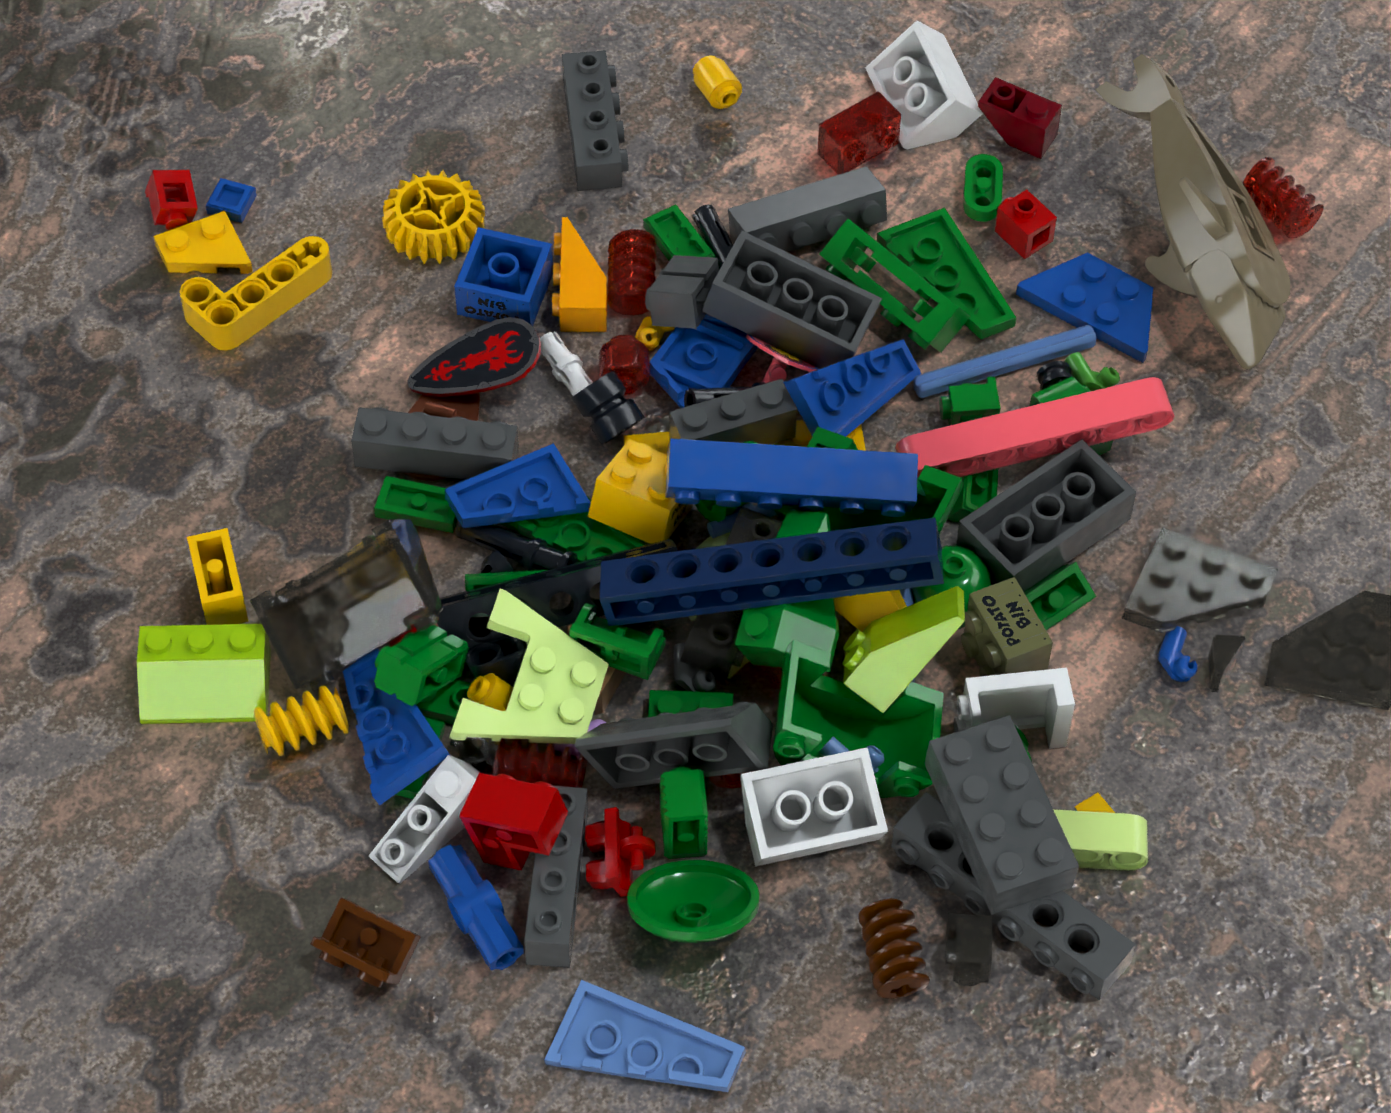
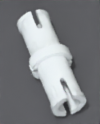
(565, 365)

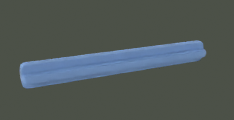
(1005, 361)

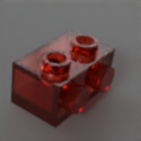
(859, 133)

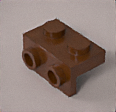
(367, 943)

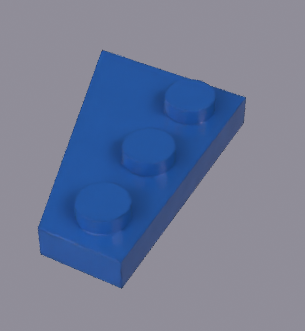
(518, 491)

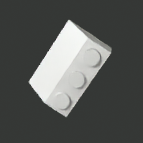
(925, 86)
(812, 806)

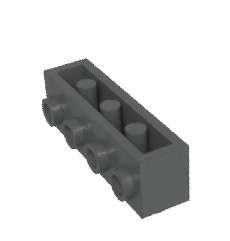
(592, 120)
(812, 210)
(431, 443)

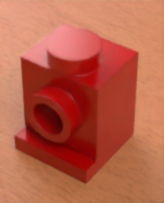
(171, 198)

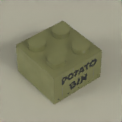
(1005, 631)

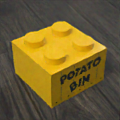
(632, 495)

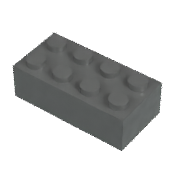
(790, 303)
(1048, 517)
(1001, 814)

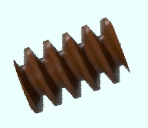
(892, 949)

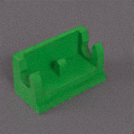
(618, 645)

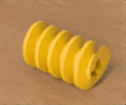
(301, 720)

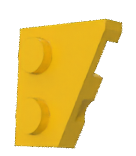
(203, 246)

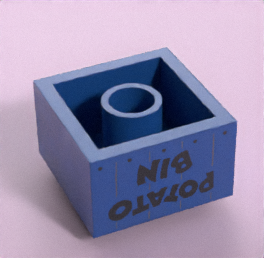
(503, 277)

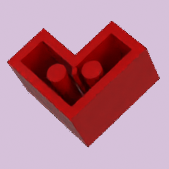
(512, 819)

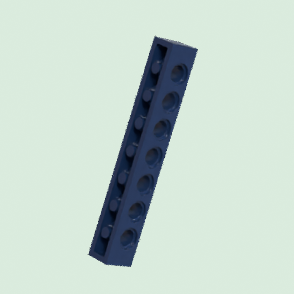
(771, 572)

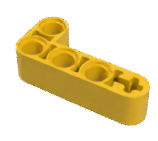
(260, 298)

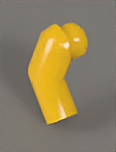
(650, 334)

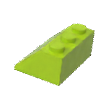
(202, 673)

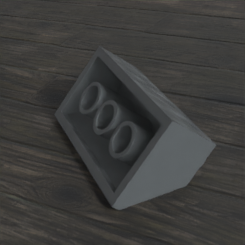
(704, 739)

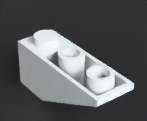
(427, 821)

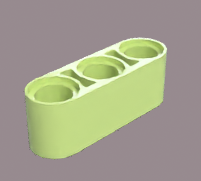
(1106, 839)

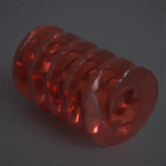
(1281, 199)
(630, 271)
(534, 766)

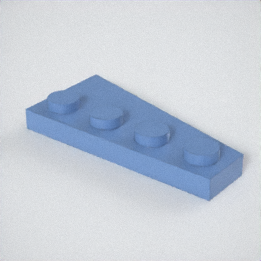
(635, 1041)

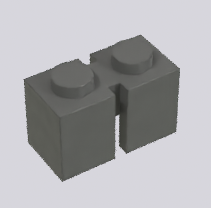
(681, 291)

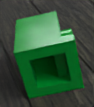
(970, 402)

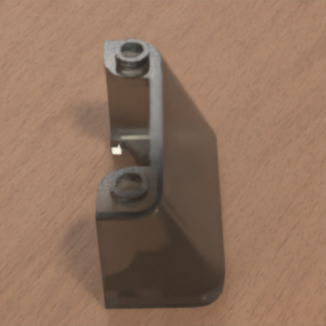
(351, 605)

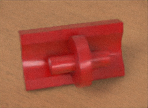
(624, 852)

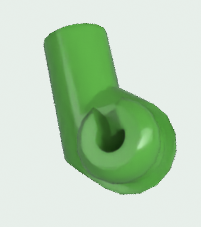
(1090, 378)

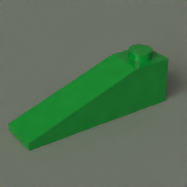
(770, 629)

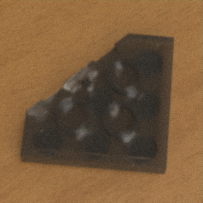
(1196, 582)
(1339, 654)

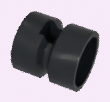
(608, 407)

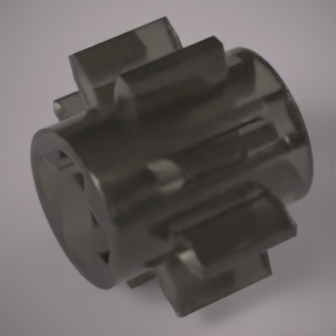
(473, 755)

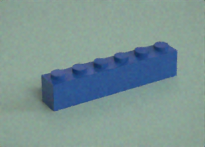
(791, 477)

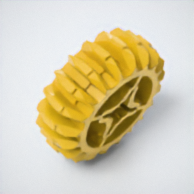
(433, 216)

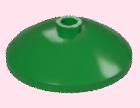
(693, 900)

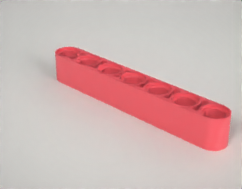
(1042, 429)

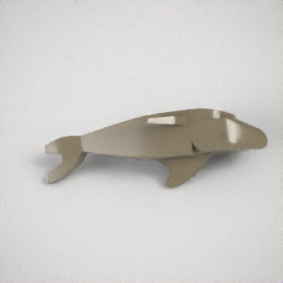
(1213, 226)

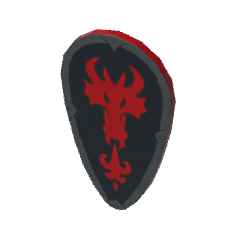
(479, 360)

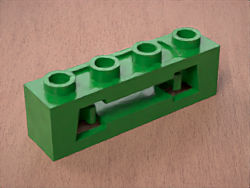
(938, 323)

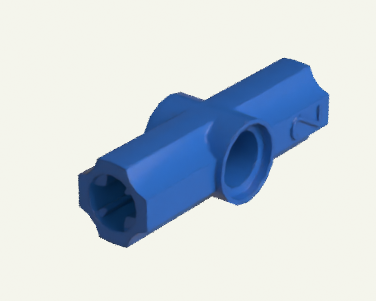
(475, 907)

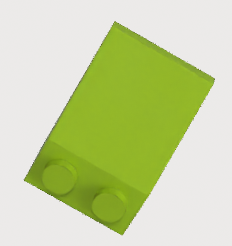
(899, 646)

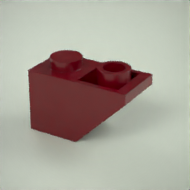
(1021, 117)

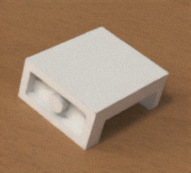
(1029, 697)

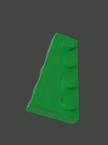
(944, 258)
(576, 534)

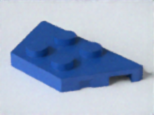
(1096, 295)
(700, 358)

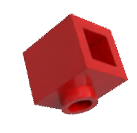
(1025, 223)

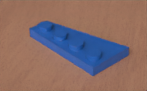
(852, 389)
(394, 735)

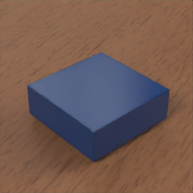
(232, 198)

